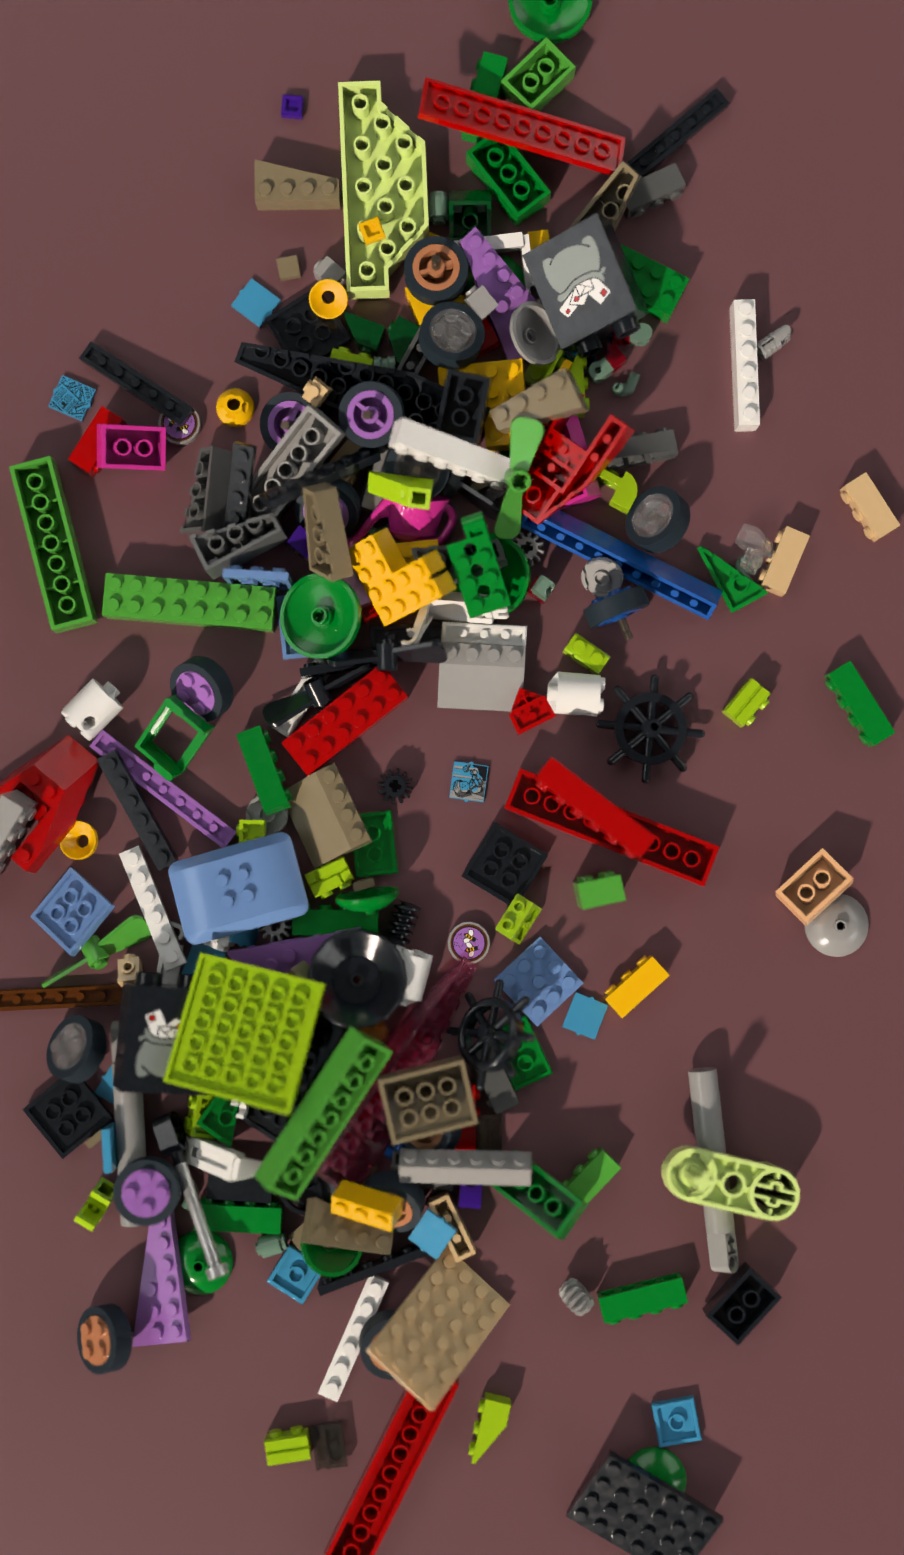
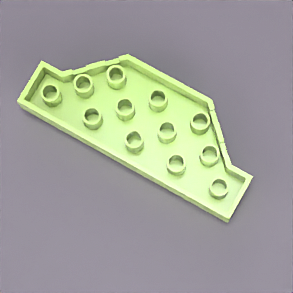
(380, 178)

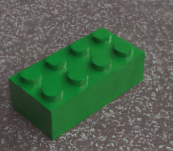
(509, 178)
(657, 284)
(546, 1201)

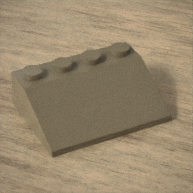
(326, 816)
(427, 1099)

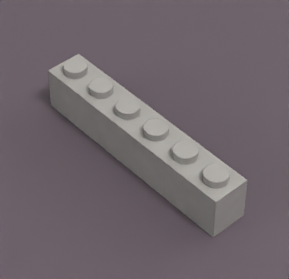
(465, 1167)

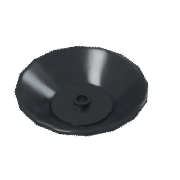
(363, 956)

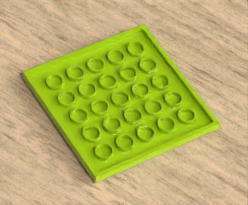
(245, 1033)

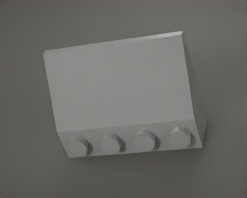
(480, 676)

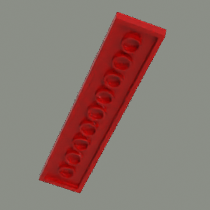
(520, 127)

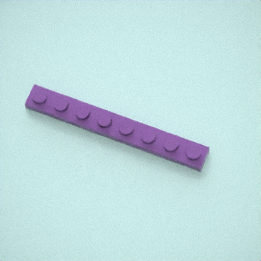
(167, 791)

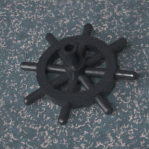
(650, 728)
(491, 1034)

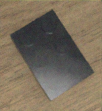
(464, 405)
(741, 1303)

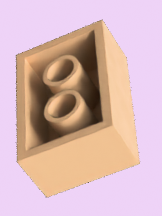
(814, 887)

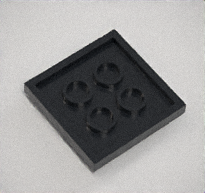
(303, 331)
(504, 864)
(67, 1115)

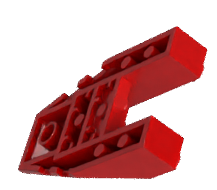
(565, 469)
(59, 785)

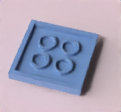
(258, 577)
(72, 911)
(541, 977)

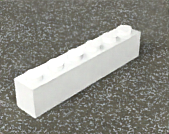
(744, 365)
(449, 453)

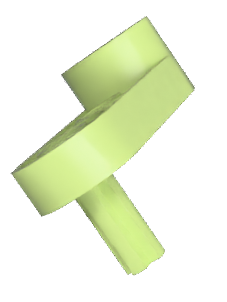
(686, 1173)

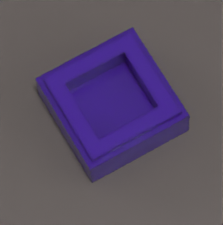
(292, 106)

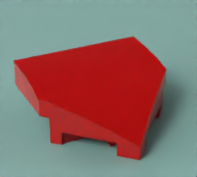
(529, 710)

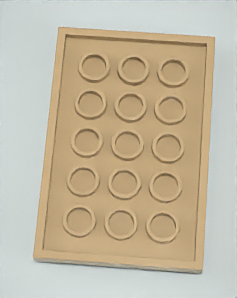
(438, 1329)

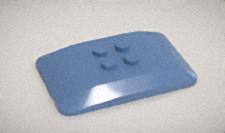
(238, 888)

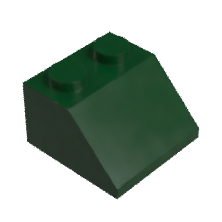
(467, 211)

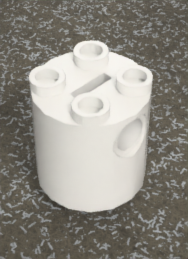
(576, 693)
(92, 708)
(417, 971)

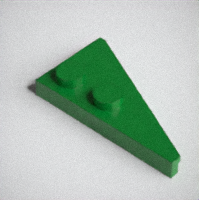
(735, 586)
(220, 1120)

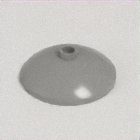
(533, 334)
(828, 938)

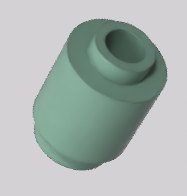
(438, 207)
(271, 1245)

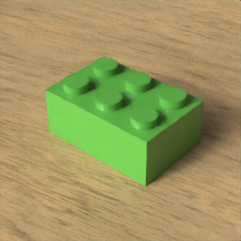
(538, 77)
(598, 890)

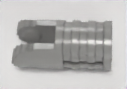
(773, 342)

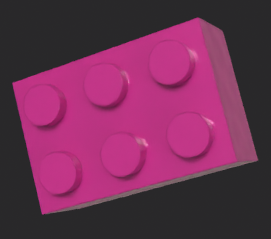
(131, 447)

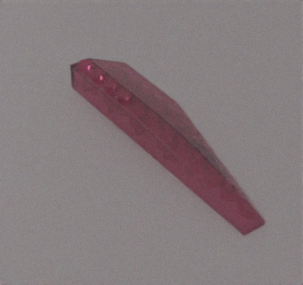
(412, 1045)

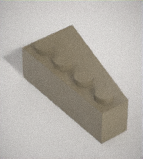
(294, 189)
(612, 196)
(545, 401)
(326, 533)
(336, 1231)

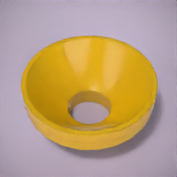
(324, 309)
(237, 417)
(70, 844)

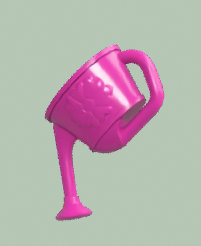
(410, 523)

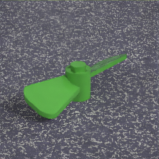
(524, 441)
(97, 951)

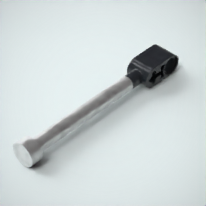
(172, 1143)

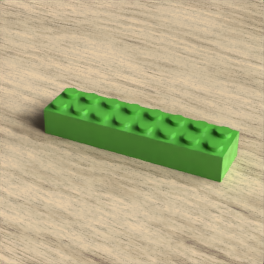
(53, 544)
(189, 602)
(323, 1114)

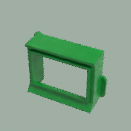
(163, 762)

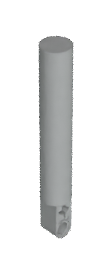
(128, 1122)
(710, 1135)

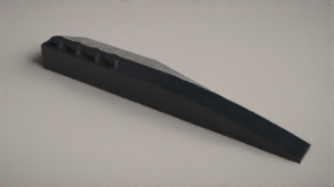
(296, 369)

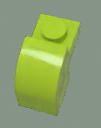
(625, 489)
(96, 1205)

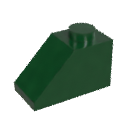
(365, 333)
(400, 336)

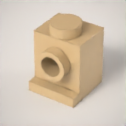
(316, 392)
(128, 961)

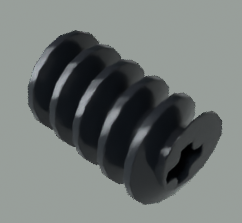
(402, 923)

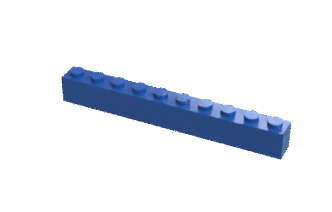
(635, 564)

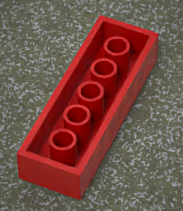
(344, 720)
(594, 808)

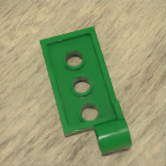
(478, 534)

